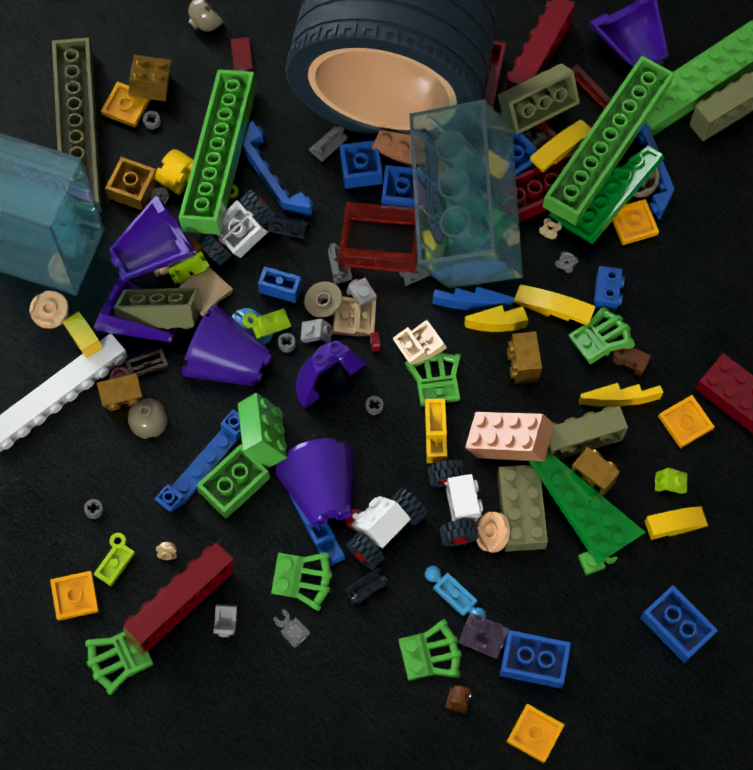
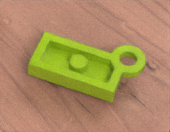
(267, 323)
(115, 560)

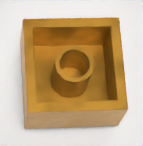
(149, 78)
(131, 183)
(524, 358)
(120, 391)
(596, 471)

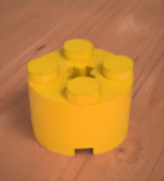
(175, 171)

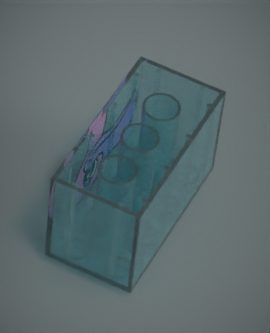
(465, 195)
(46, 215)

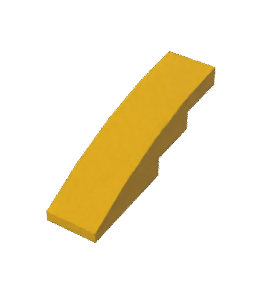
(560, 145)
(554, 304)
(613, 396)

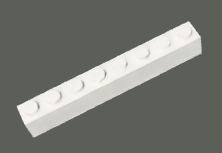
(58, 390)

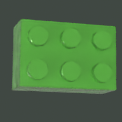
(262, 430)
(233, 482)

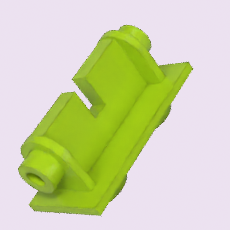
(181, 270)

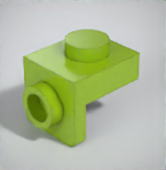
(671, 480)

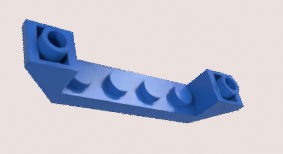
(665, 187)
(297, 204)
(180, 492)

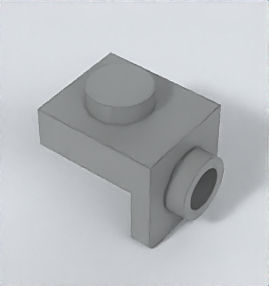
(361, 291)
(316, 330)
(225, 620)

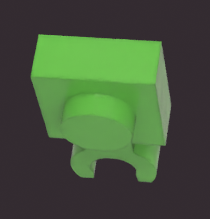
(589, 564)

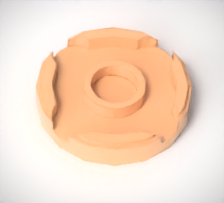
(49, 309)
(493, 532)

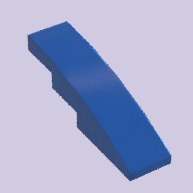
(478, 301)
(322, 538)

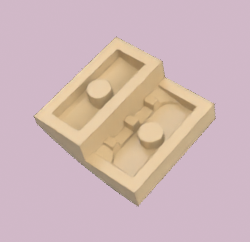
(211, 288)
(354, 320)
(419, 343)

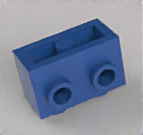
(280, 284)
(608, 287)

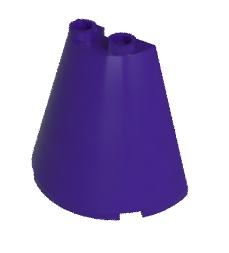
(634, 32)
(151, 242)
(109, 323)
(225, 351)
(319, 362)
(319, 479)

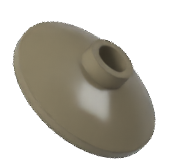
(318, 294)

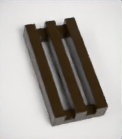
(151, 370)

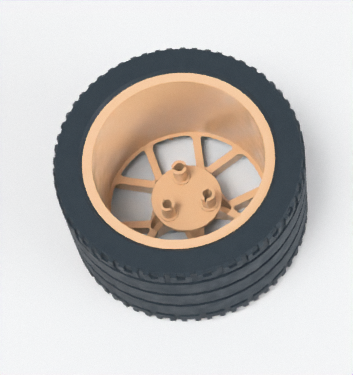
(389, 58)

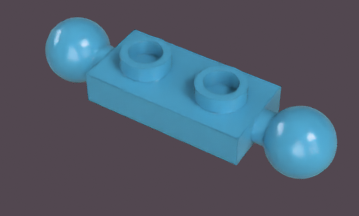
(453, 592)

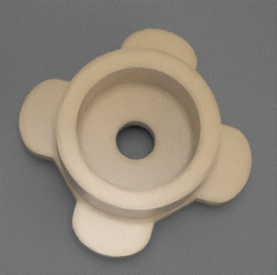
(552, 234)
(166, 551)

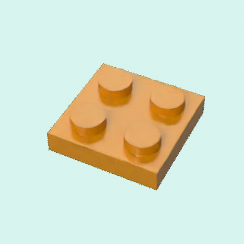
(124, 107)
(635, 222)
(686, 421)
(74, 595)
(535, 733)

